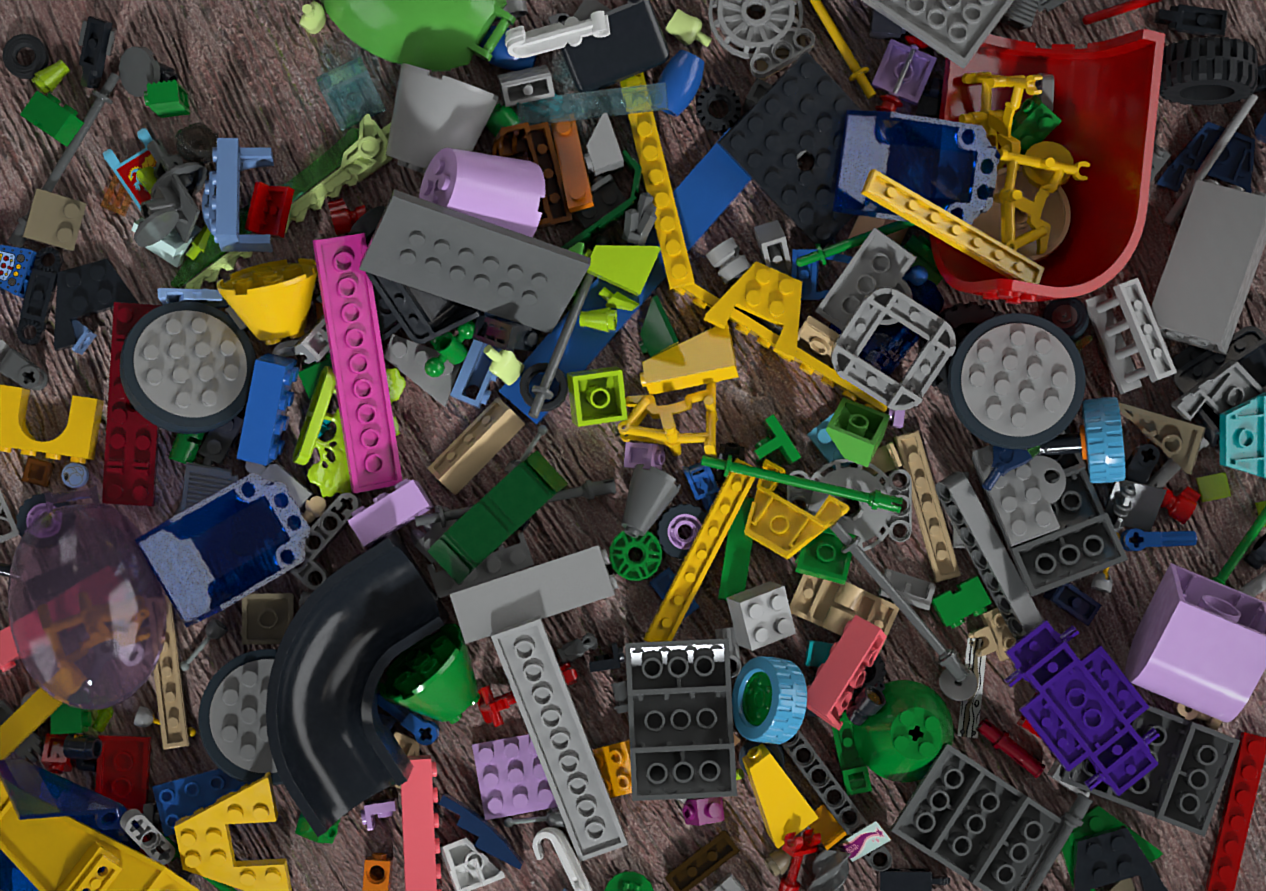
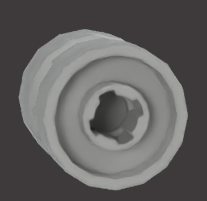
(728, 260)

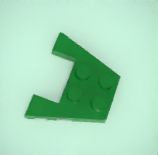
(1096, 821)

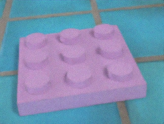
(511, 777)

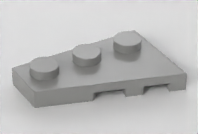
(411, 359)

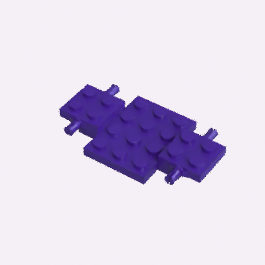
(1082, 707)

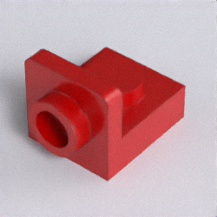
(53, 755)

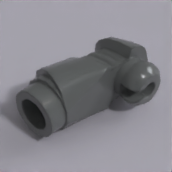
(577, 648)

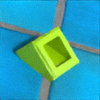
(146, 177)
(1213, 487)

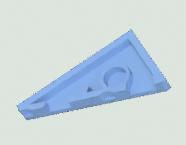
(204, 296)

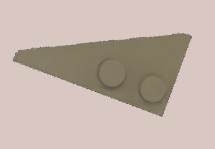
(1174, 436)

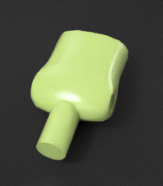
(313, 17)
(687, 29)
(504, 364)

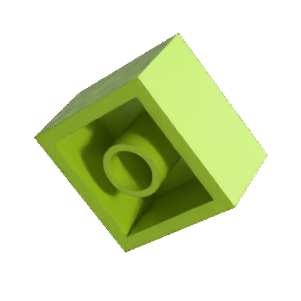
(597, 396)

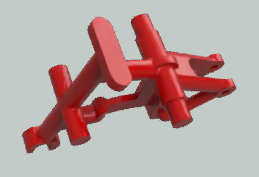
(491, 707)

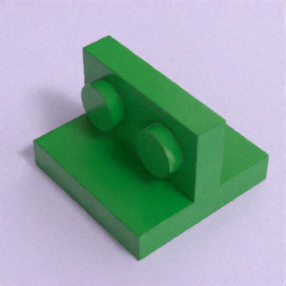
(779, 441)
(824, 558)

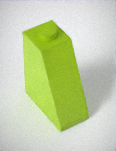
(623, 265)

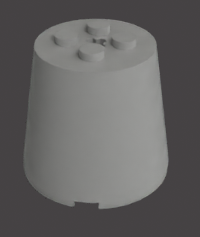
(435, 116)

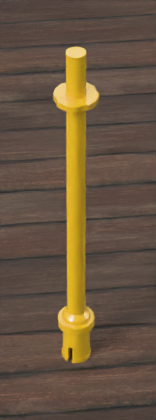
(858, 72)

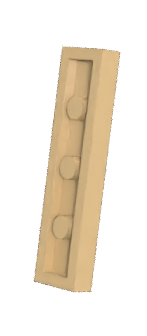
(476, 446)

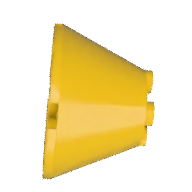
(272, 297)

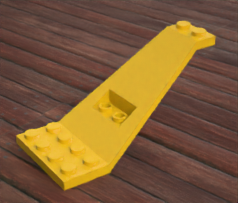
(68, 853)

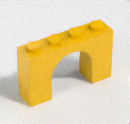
(76, 441)

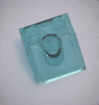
(350, 93)

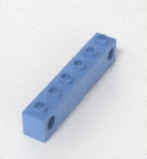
(476, 372)

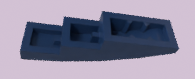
(489, 838)

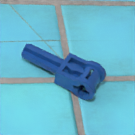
(702, 484)
(1156, 539)
(411, 721)

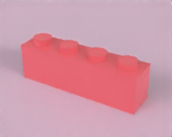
(844, 670)

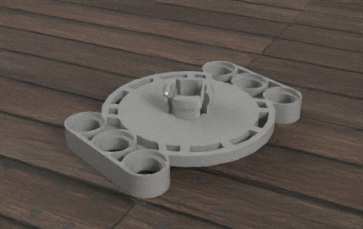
(760, 35)
(865, 521)

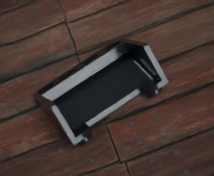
(630, 49)
(422, 313)
(1246, 348)

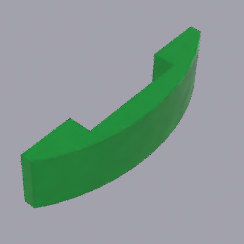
(852, 767)

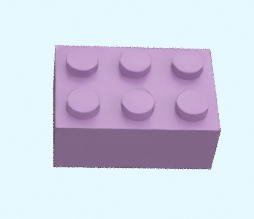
(390, 512)

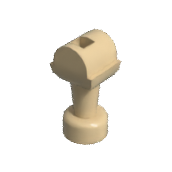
(315, 508)
(1189, 713)

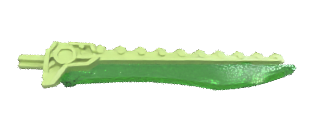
(357, 153)

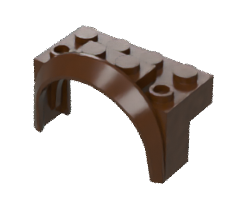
(538, 147)

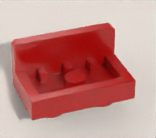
(269, 210)

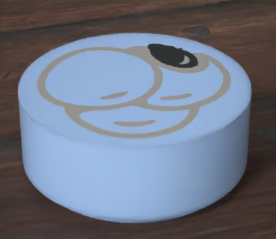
(75, 475)

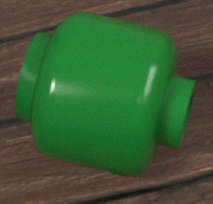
(501, 117)

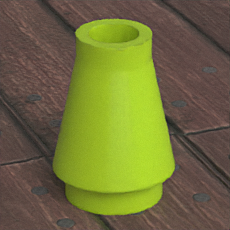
(49, 77)
(599, 319)

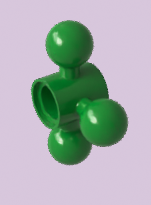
(450, 349)

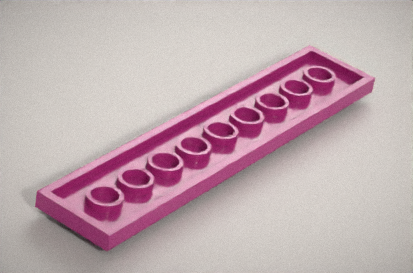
(357, 363)

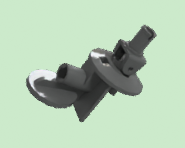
(171, 197)

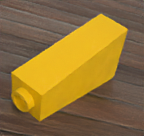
(692, 363)
(777, 797)

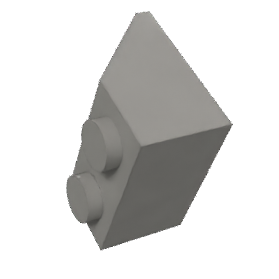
(603, 150)

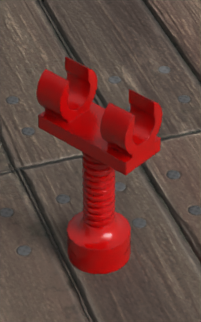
(797, 849)

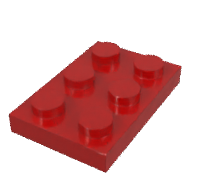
(124, 769)

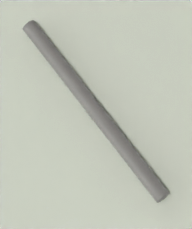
(1211, 158)

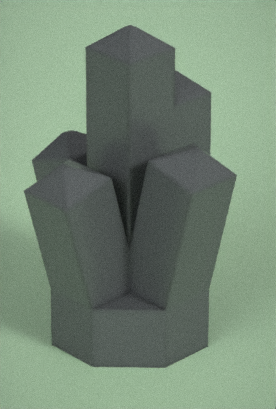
(640, 221)

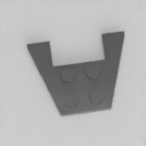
(1220, 391)

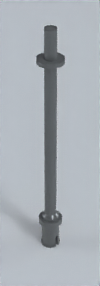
(101, 97)
(542, 392)
(588, 490)
(946, 657)
(1072, 820)

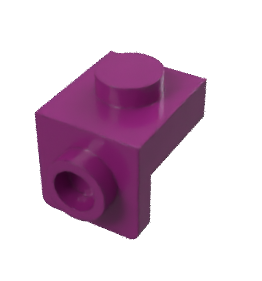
(703, 811)

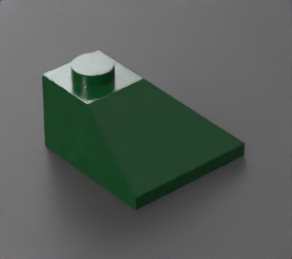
(657, 331)

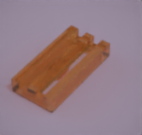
(109, 194)

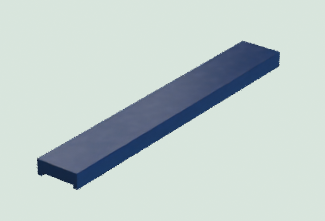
(699, 204)

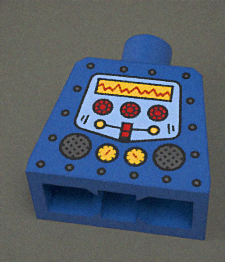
(16, 269)

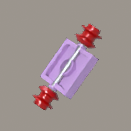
(903, 73)

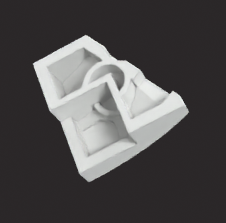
(468, 866)

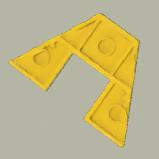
(207, 843)

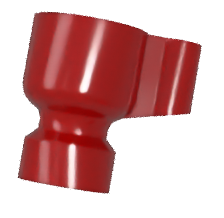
(342, 217)
(1180, 506)

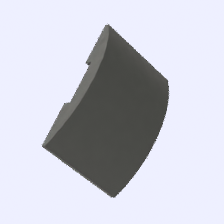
(1080, 545)
(680, 719)
(1185, 781)
(977, 824)

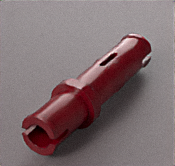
(1002, 741)

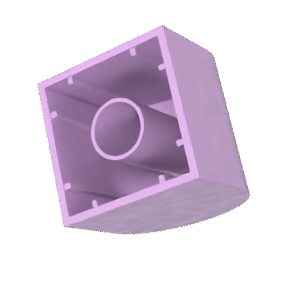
(1200, 644)

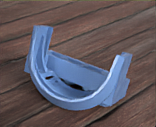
(222, 196)

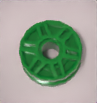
(635, 570)

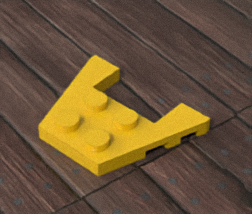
(768, 296)
(784, 525)

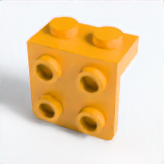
(615, 767)

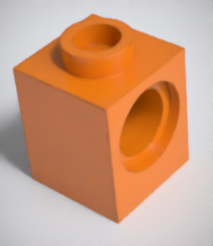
(372, 883)

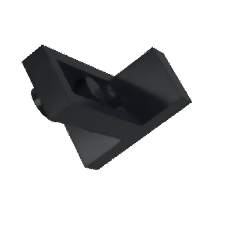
(505, 334)

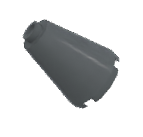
(647, 498)

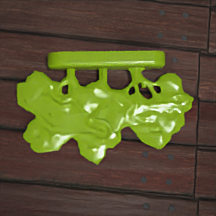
(336, 476)

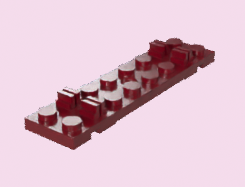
(130, 438)

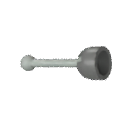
(542, 429)
(215, 630)
(553, 818)

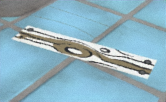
(971, 707)

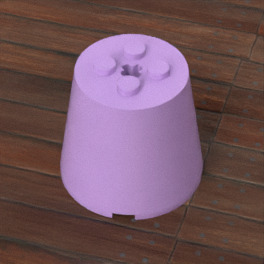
(486, 188)

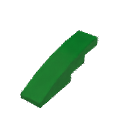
(736, 554)

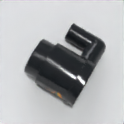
(82, 748)

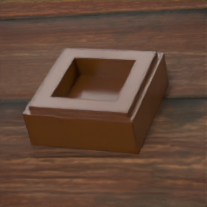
(37, 472)

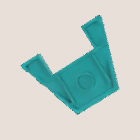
(1245, 437)

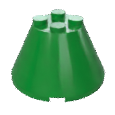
(433, 677)
(885, 737)

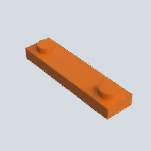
(572, 165)

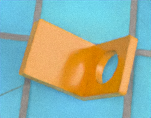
(828, 827)

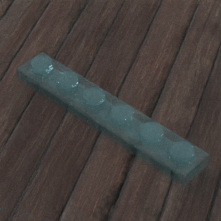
(594, 104)

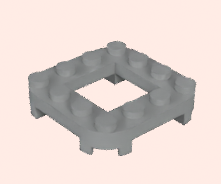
(924, 368)

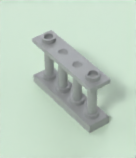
(1143, 329)

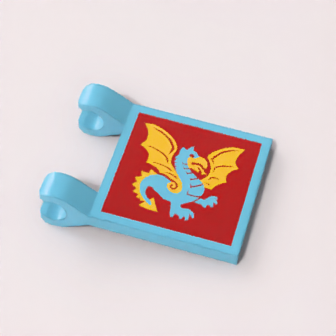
(127, 169)

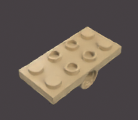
(835, 604)

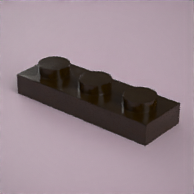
(702, 862)

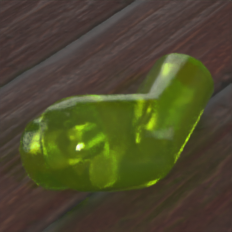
(103, 719)

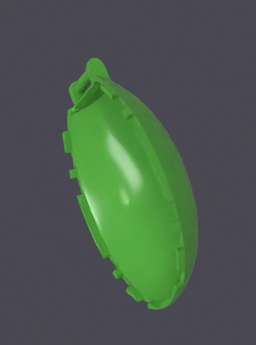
(422, 32)

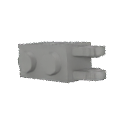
(276, 472)

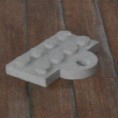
(876, 264)
(1024, 496)

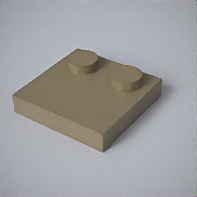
(54, 219)
(266, 617)

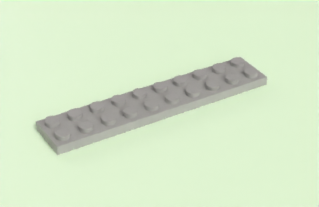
(559, 738)

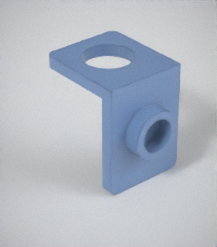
(83, 335)

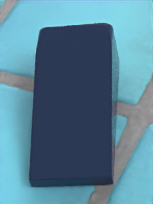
(1073, 602)

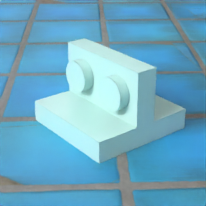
(172, 246)

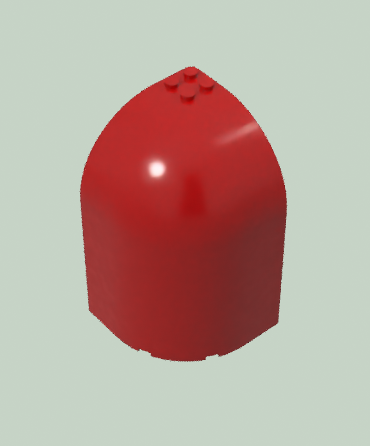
(1108, 119)

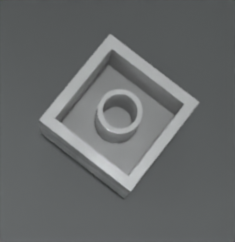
(761, 615)

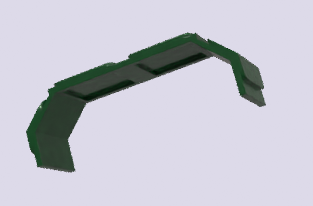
(618, 213)
(496, 516)

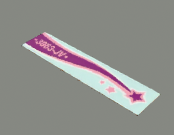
(864, 841)

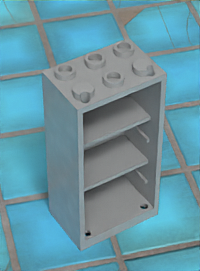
(1211, 266)
(534, 592)

